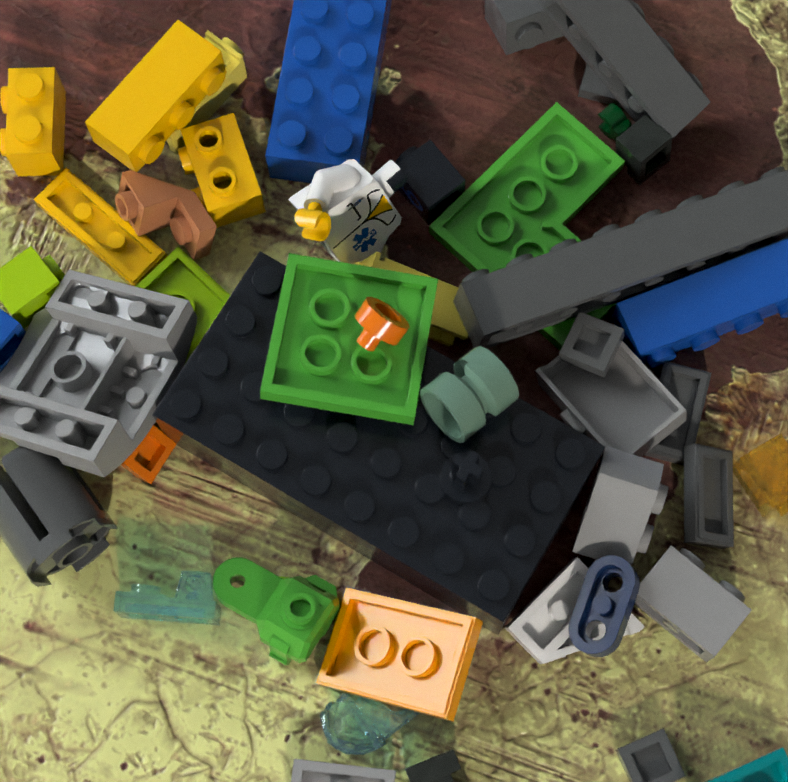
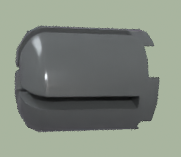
(49, 515)

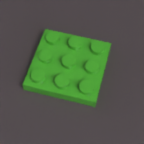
(316, 348)

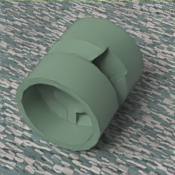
(476, 388)

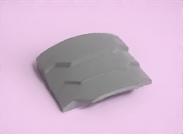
(94, 371)

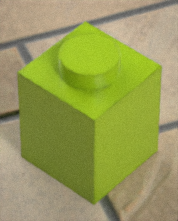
(28, 284)

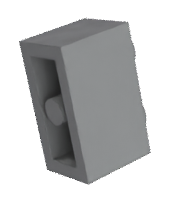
(620, 506)
(691, 603)

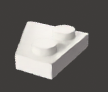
(545, 620)

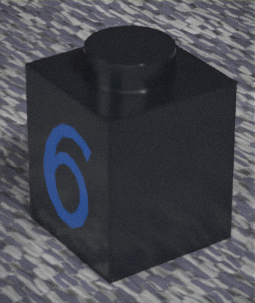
(432, 180)

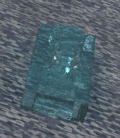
(191, 603)

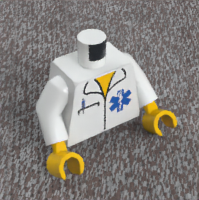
(350, 209)

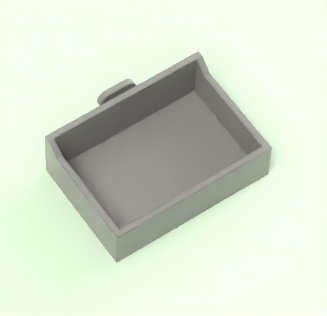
(621, 411)

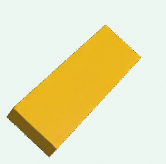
(99, 228)

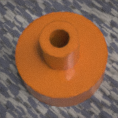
(380, 324)

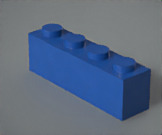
(706, 305)

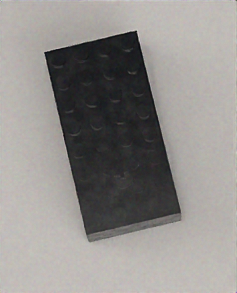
(432, 510)

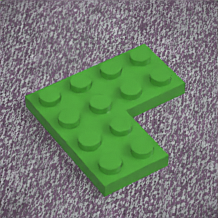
(530, 199)

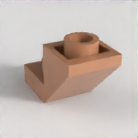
(156, 204)

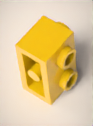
(34, 121)
(222, 170)

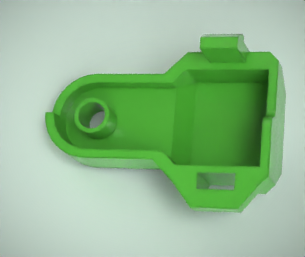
(287, 611)

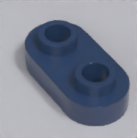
(599, 606)

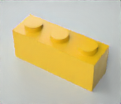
(157, 97)

